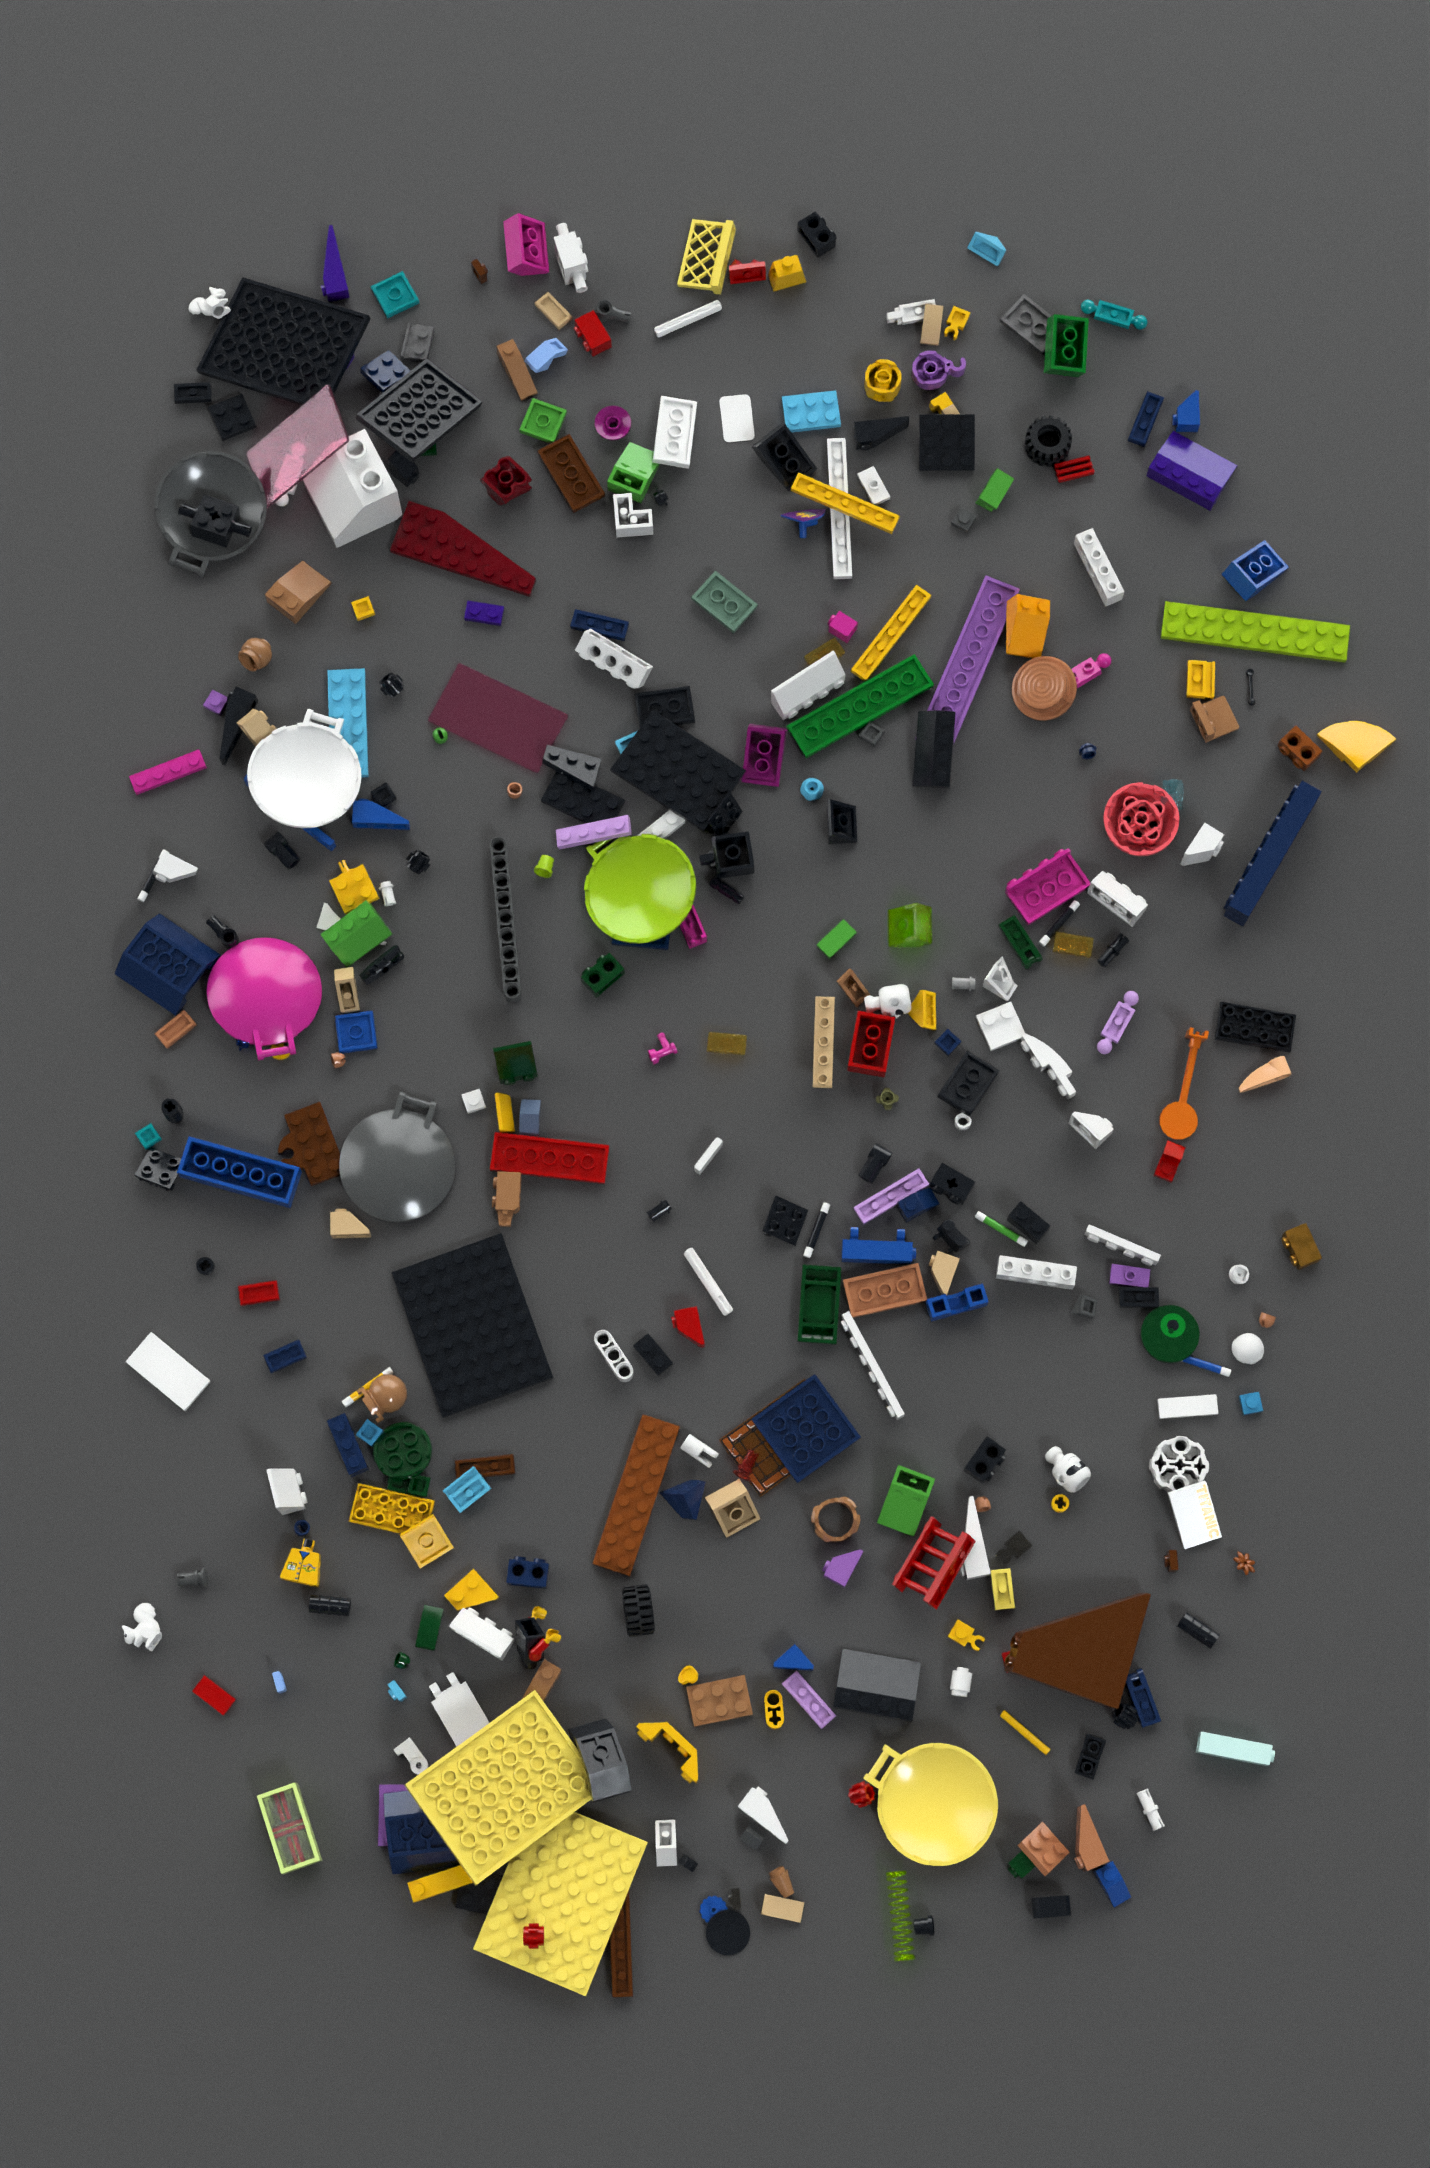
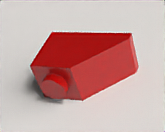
(689, 1325)

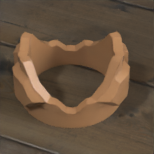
(821, 1533)

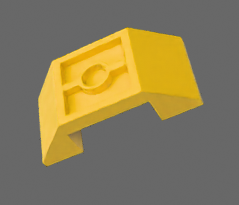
(650, 1731)

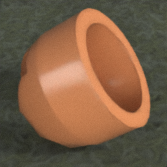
(516, 788)
(337, 1059)
(1266, 1320)
(982, 1504)

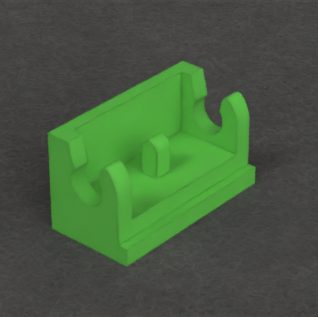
(994, 490)

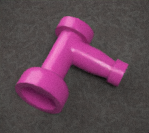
(667, 1049)

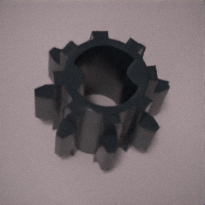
(391, 684)
(418, 861)
(1125, 1716)

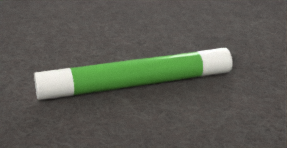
(1000, 1228)

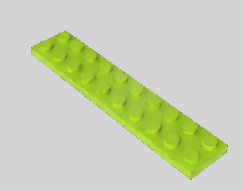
(1255, 631)

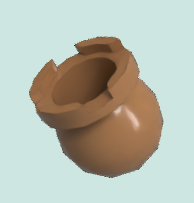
(385, 1395)

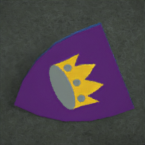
(805, 518)

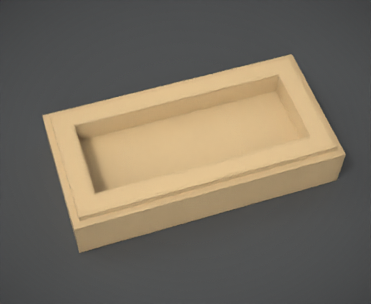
(553, 311)

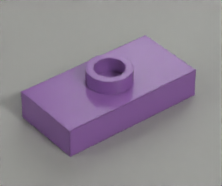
(1129, 1276)

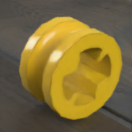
(1064, 1499)

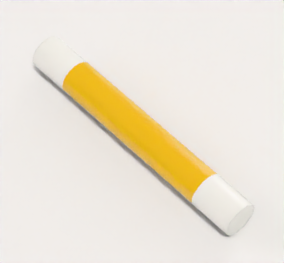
(354, 1396)

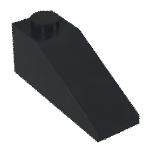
(874, 432)

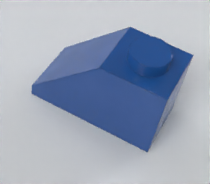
(1188, 414)
(1112, 1883)

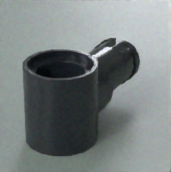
(223, 931)

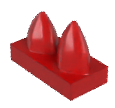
(747, 272)

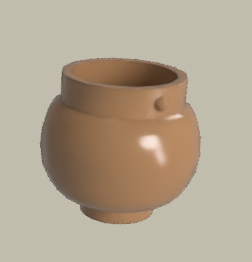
(255, 654)

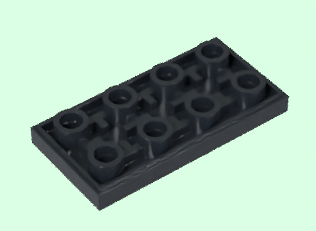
(1255, 1027)

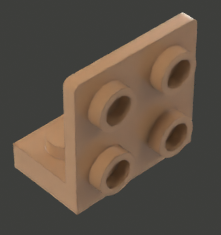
(1214, 718)

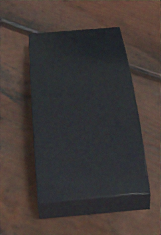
(1090, 1756)

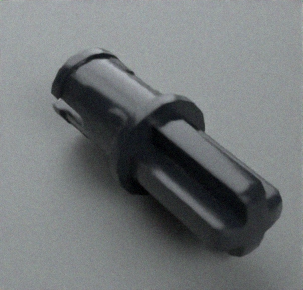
(1112, 950)

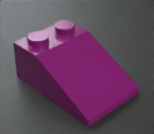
(764, 754)

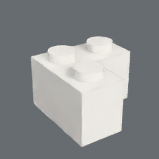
(630, 521)

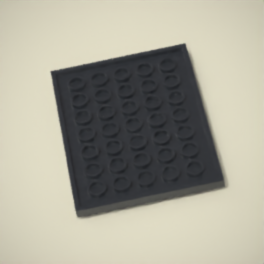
(282, 342)
(472, 1325)

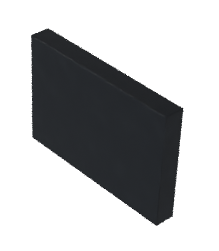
(671, 703)
(968, 1083)

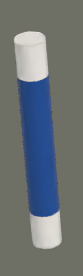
(1208, 1366)

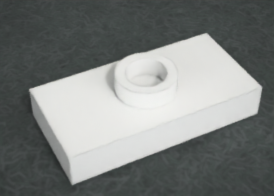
(873, 486)

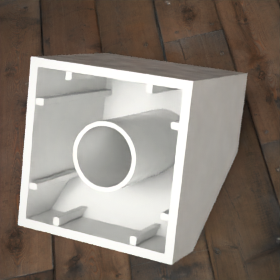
(353, 491)

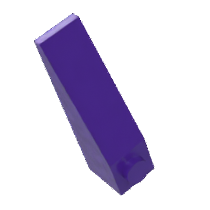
(333, 276)

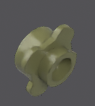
(892, 1098)

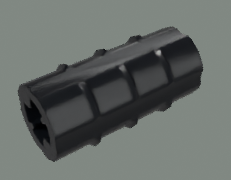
(172, 1110)
(329, 1605)
(1198, 1630)

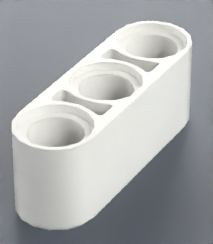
(612, 1346)

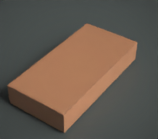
(175, 1029)

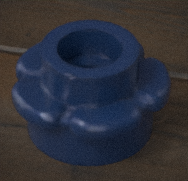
(1087, 751)

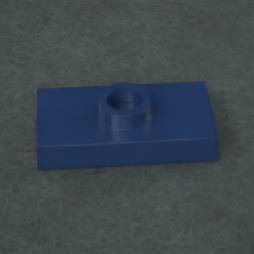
(285, 1356)

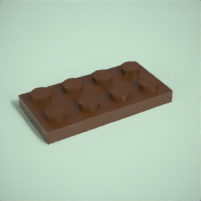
(571, 473)

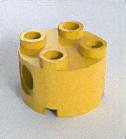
(882, 380)

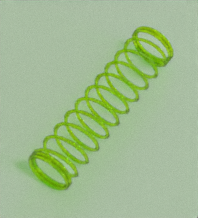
(904, 1956)

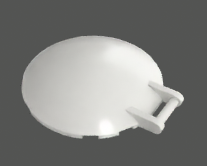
(305, 773)

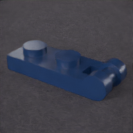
(1142, 1699)

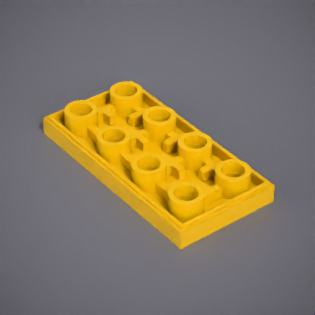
(388, 1509)

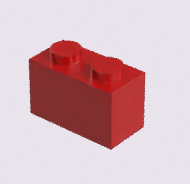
(592, 333)

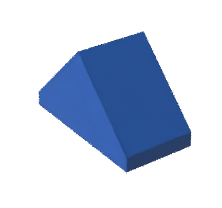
(794, 1660)

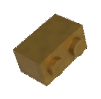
(1301, 1246)

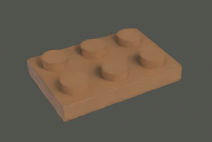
(719, 1700)

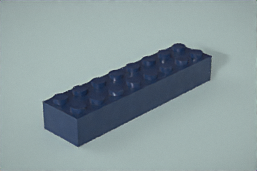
(1273, 850)

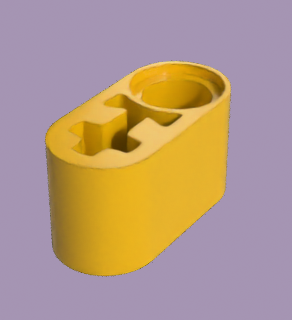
(779, 1714)

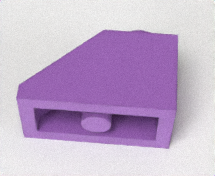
(841, 1567)

